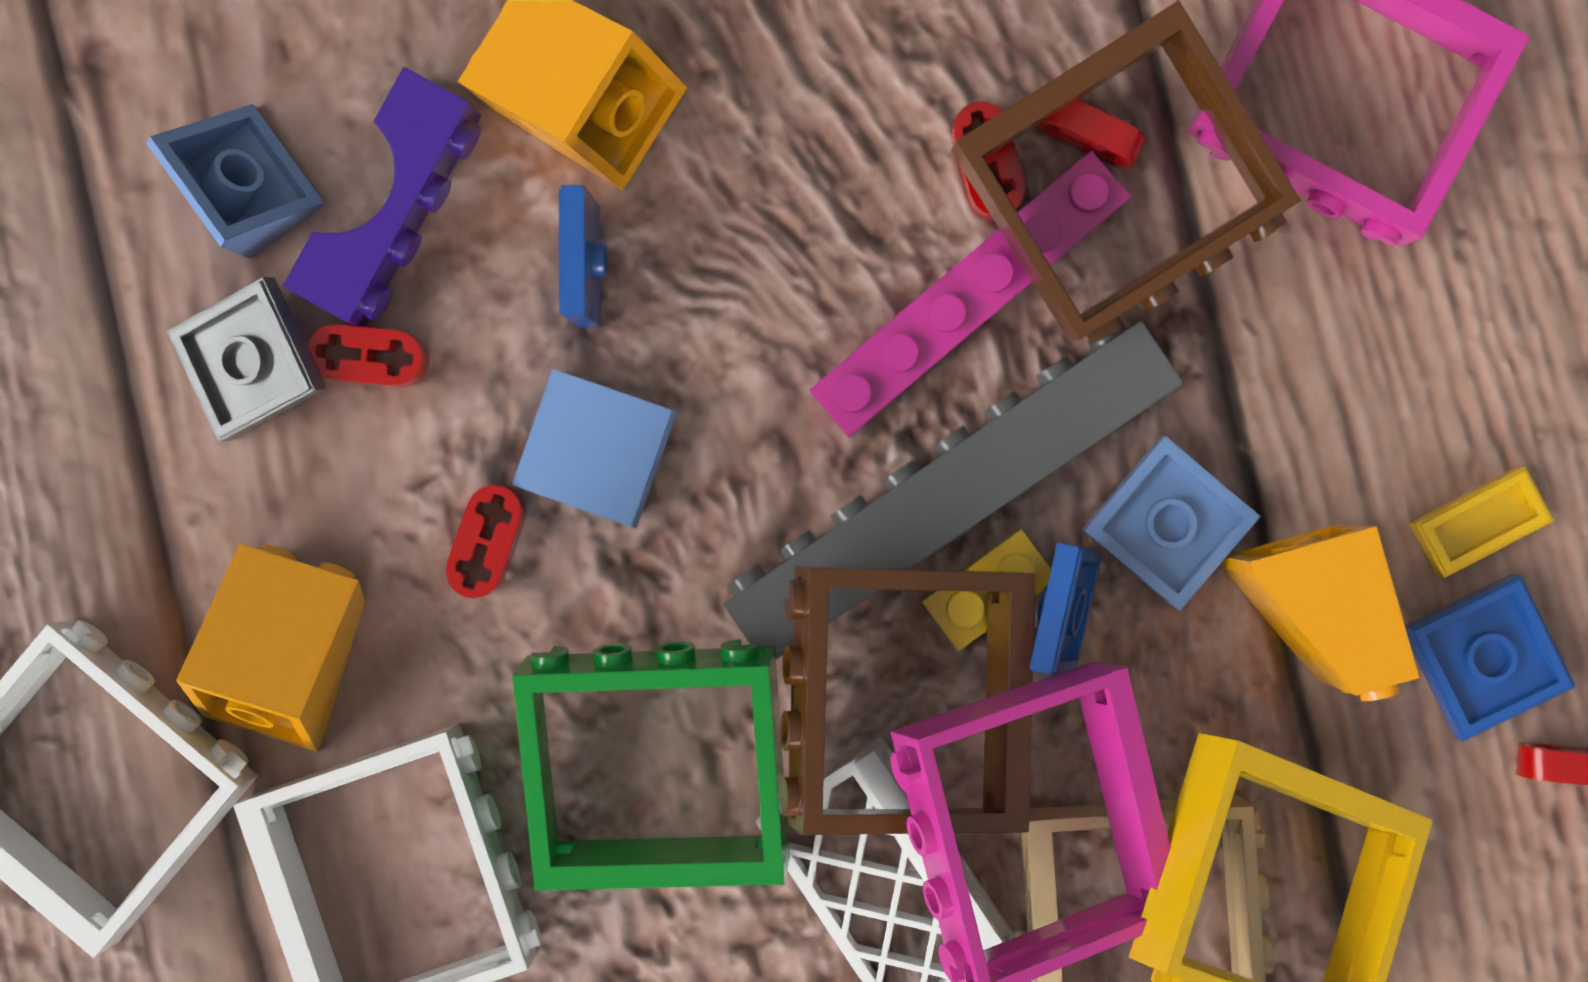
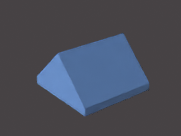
(237, 178)

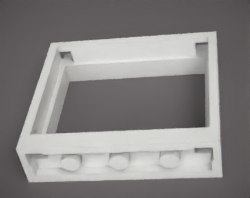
(36, 871)
(291, 896)

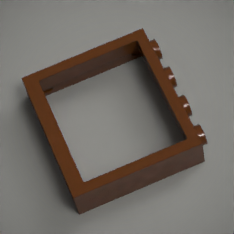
(1232, 125)
(805, 669)

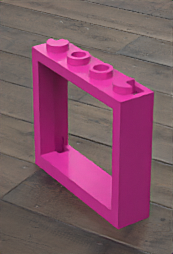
(1447, 23)
(1129, 801)

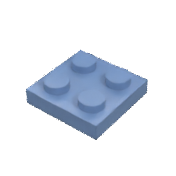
(1170, 523)

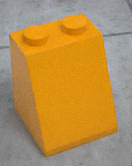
(575, 83)
(1331, 606)
(274, 645)

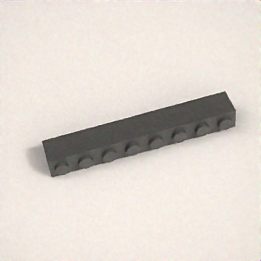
(966, 480)

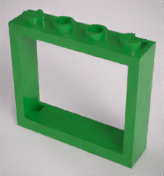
(651, 860)

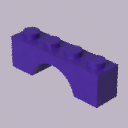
(353, 268)

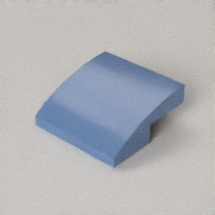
(594, 448)

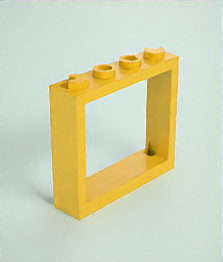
(1377, 893)

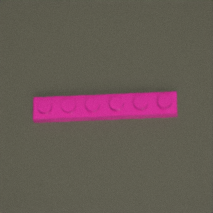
(966, 297)

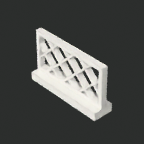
(876, 778)

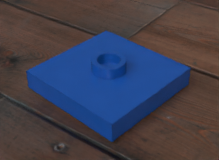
(581, 257)
(1065, 609)
(1488, 657)

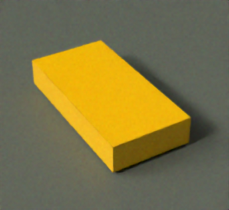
(1481, 521)

